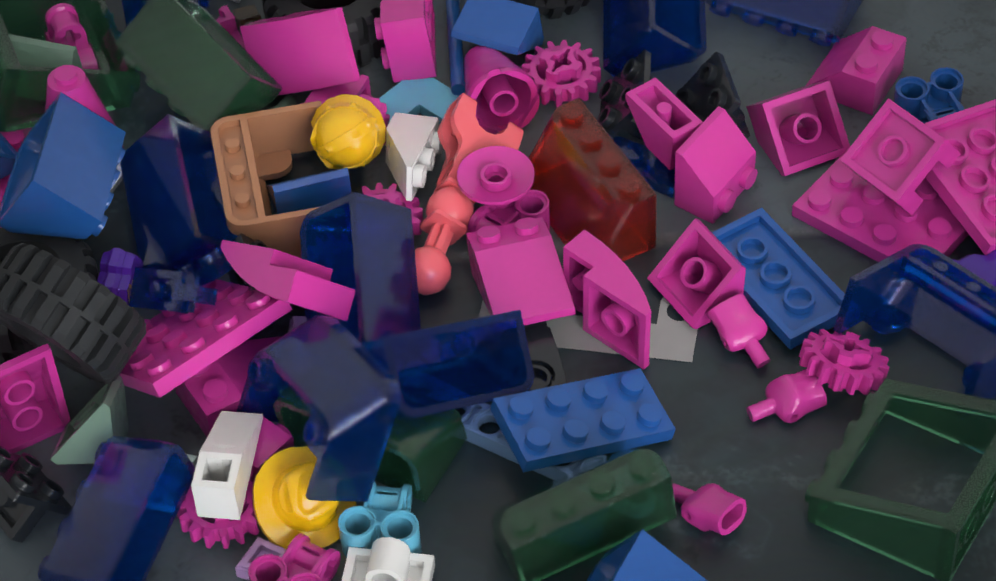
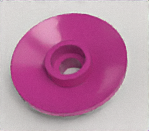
(495, 175)

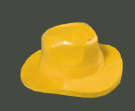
(282, 503)

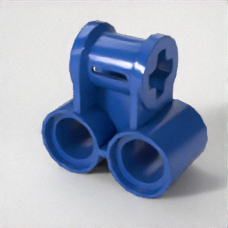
(933, 98)

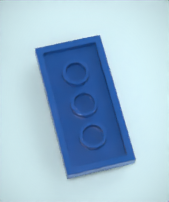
(781, 279)
(582, 419)

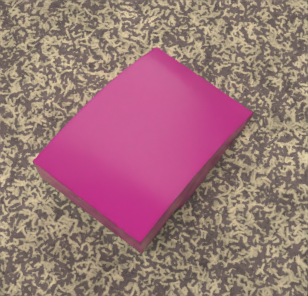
(303, 49)
(289, 279)
(608, 298)

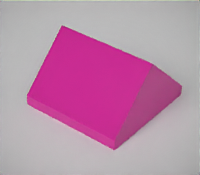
(698, 274)

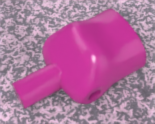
(740, 328)
(790, 398)
(711, 508)

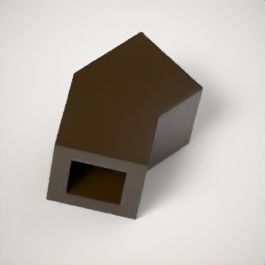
(246, 15)

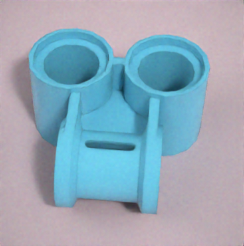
(383, 515)

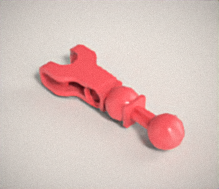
(448, 208)

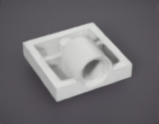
(388, 561)

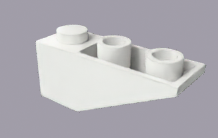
(411, 150)
(226, 465)

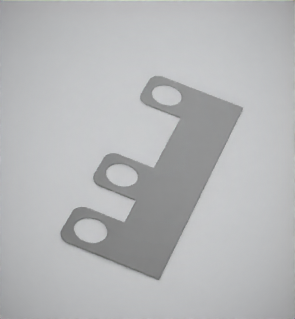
(668, 337)

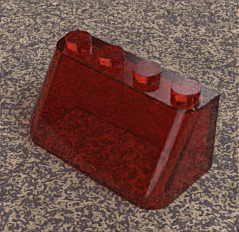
(592, 184)

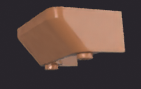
(259, 149)

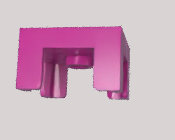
(898, 154)

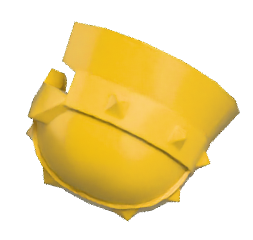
(347, 132)

